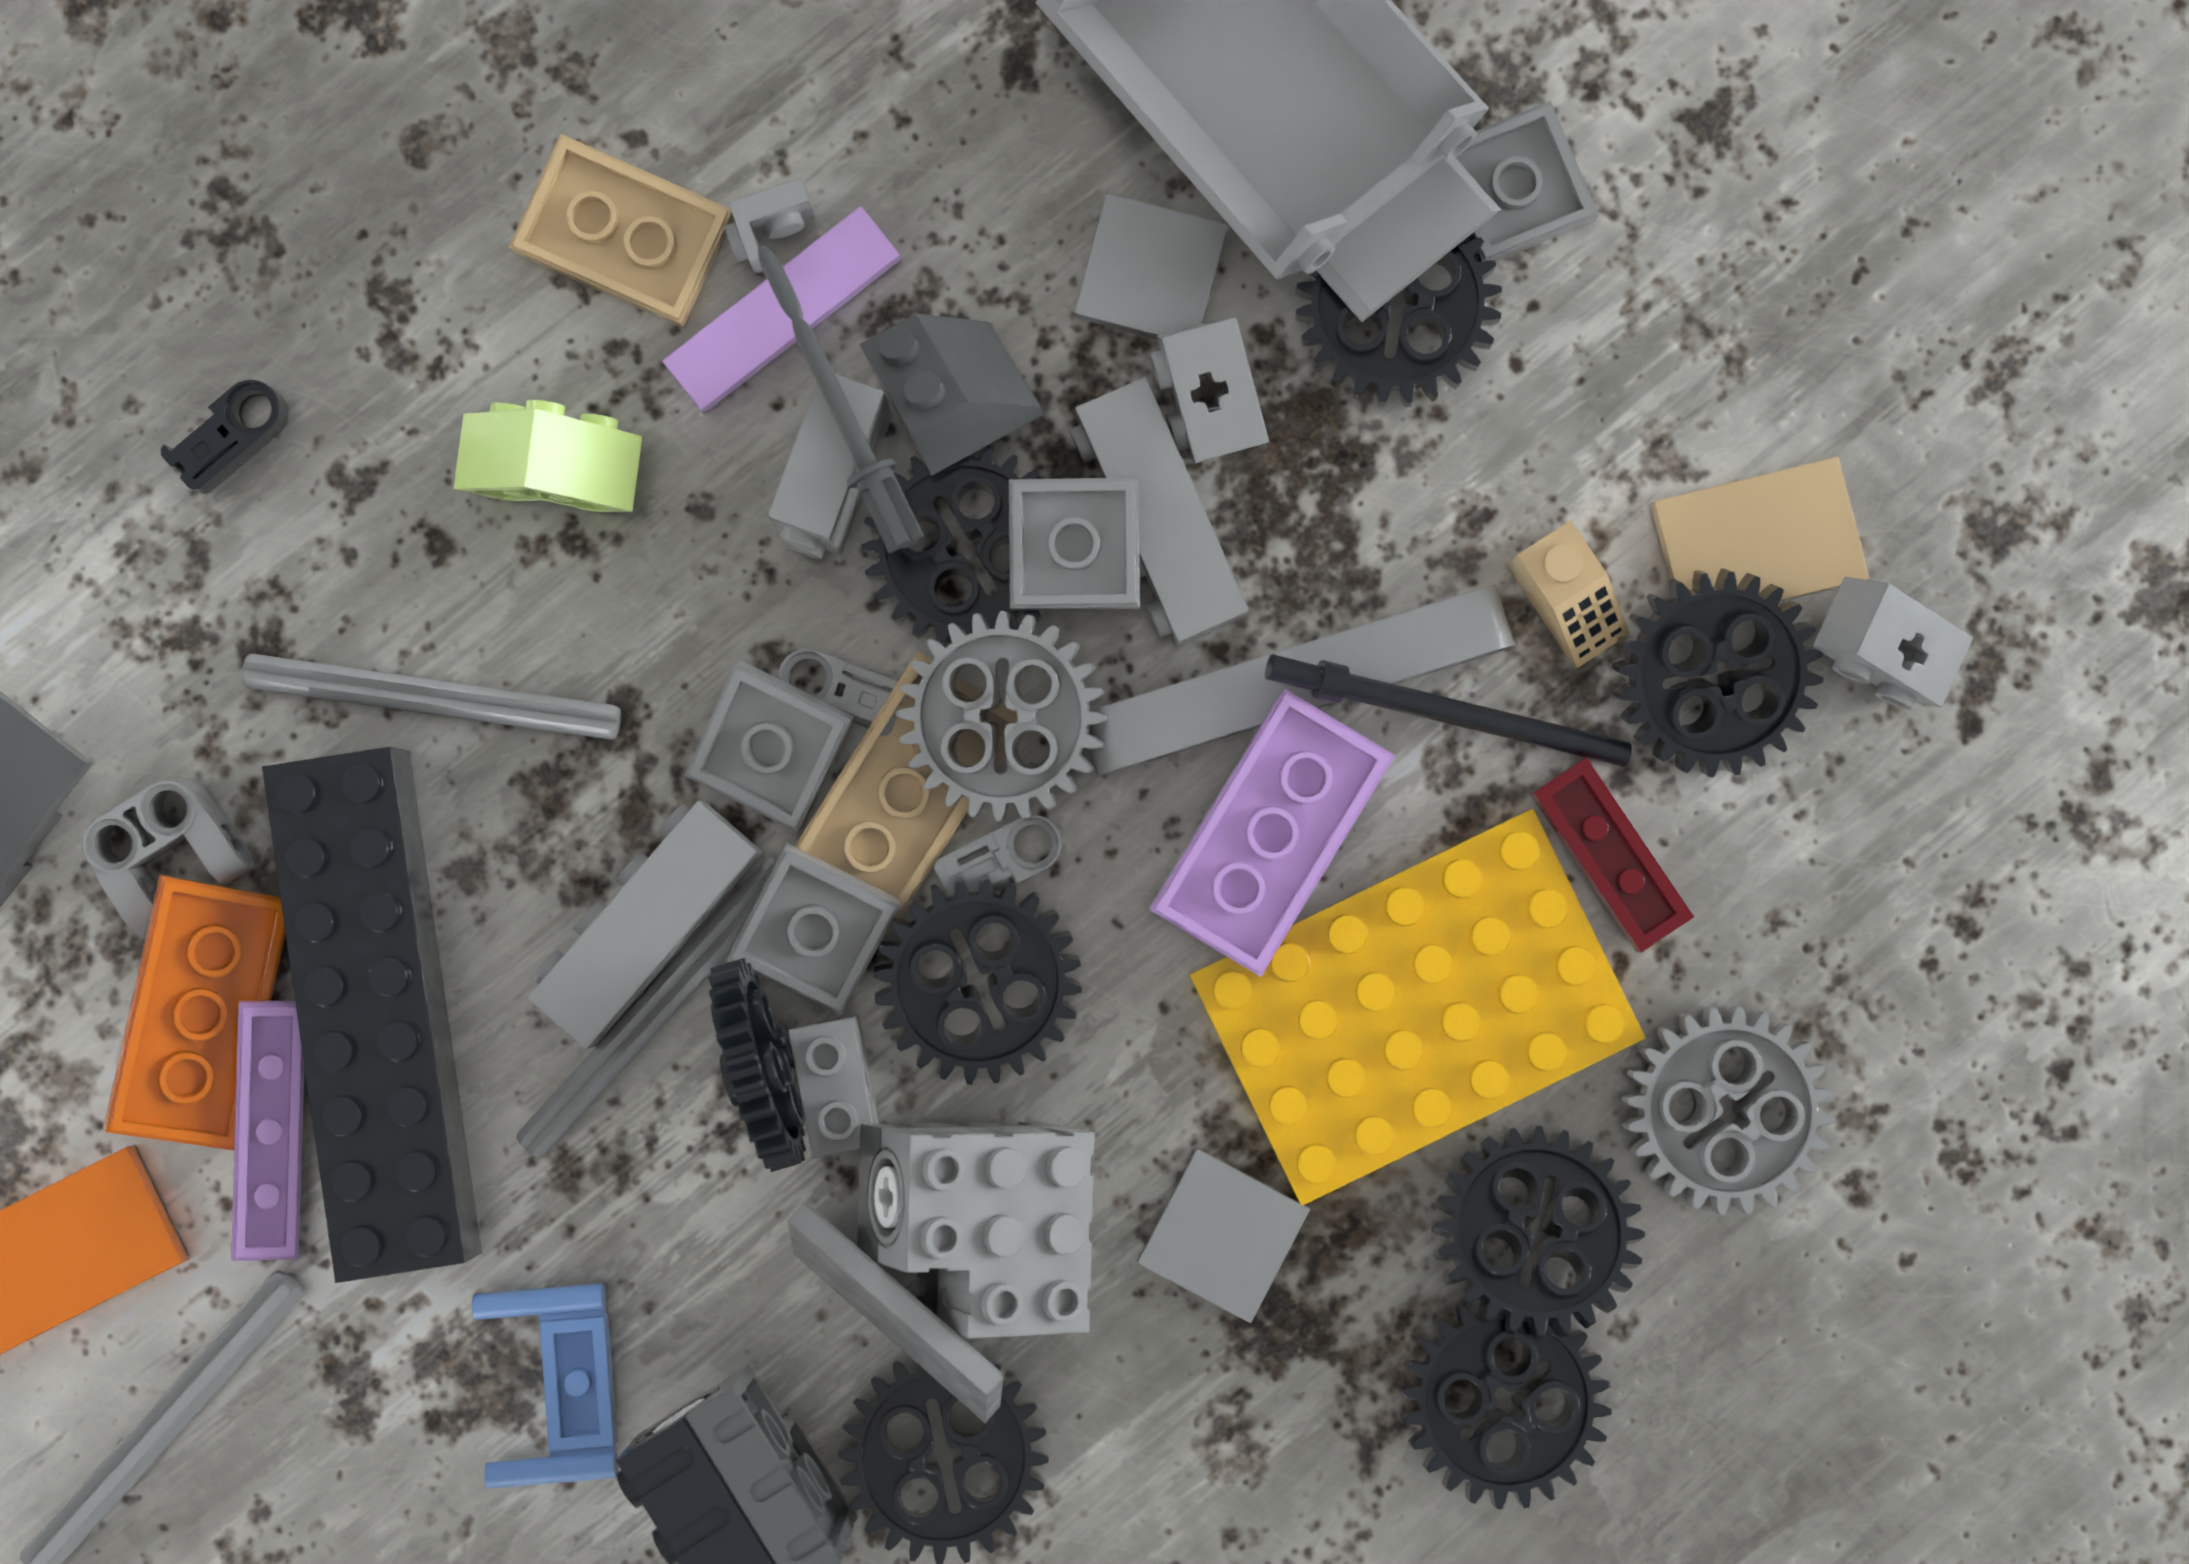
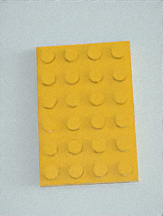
(1419, 1007)

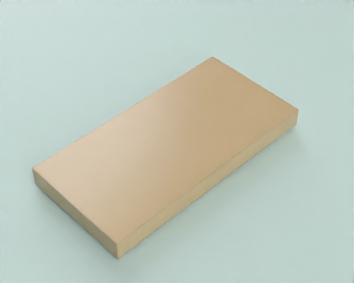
(879, 814)

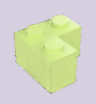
(548, 457)

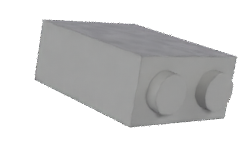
(813, 497)

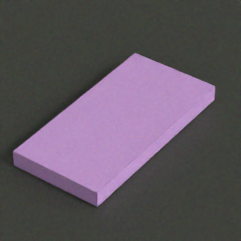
(1271, 832)

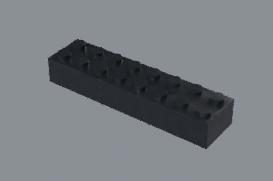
(372, 1013)

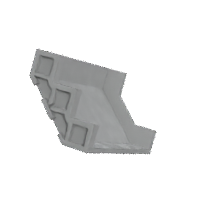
(1303, 125)

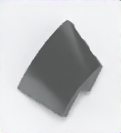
(34, 781)

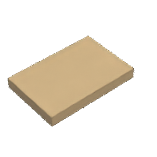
(621, 231)
(1780, 526)

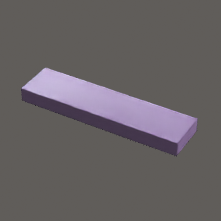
(757, 327)
(267, 1132)

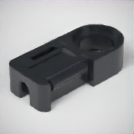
(223, 441)

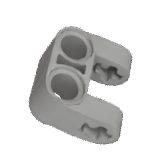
(152, 834)

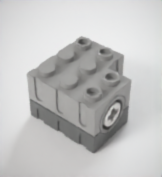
(984, 1219)

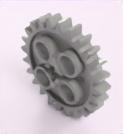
(942, 714)
(1762, 1155)

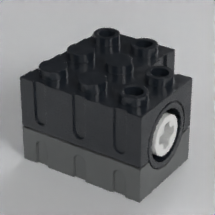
(736, 1483)

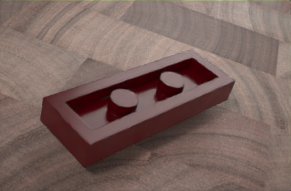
(1612, 855)

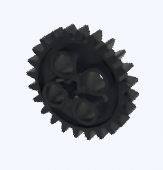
(1453, 312)
(916, 575)
(1710, 617)
(925, 1002)
(757, 1065)
(1592, 1250)
(1542, 1447)
(886, 1468)

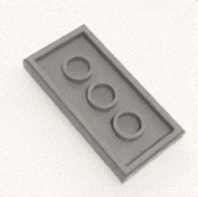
(896, 1312)

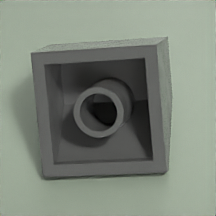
(950, 385)

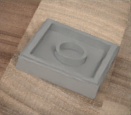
(1533, 180)
(1149, 268)
(1074, 544)
(769, 745)
(814, 928)
(1223, 1235)

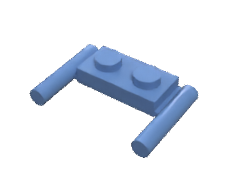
(575, 1384)

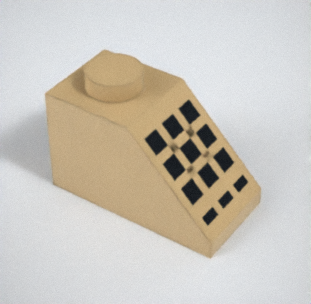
(1570, 593)

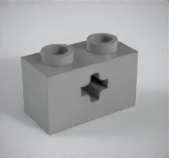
(1236, 416)
(1892, 642)
(833, 1084)

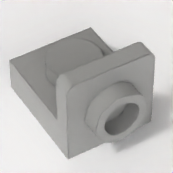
(771, 212)

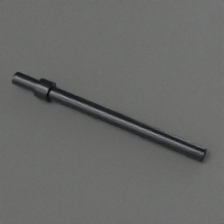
(1334, 682)

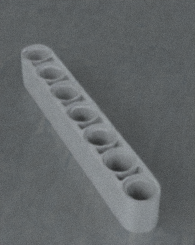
(1241, 697)

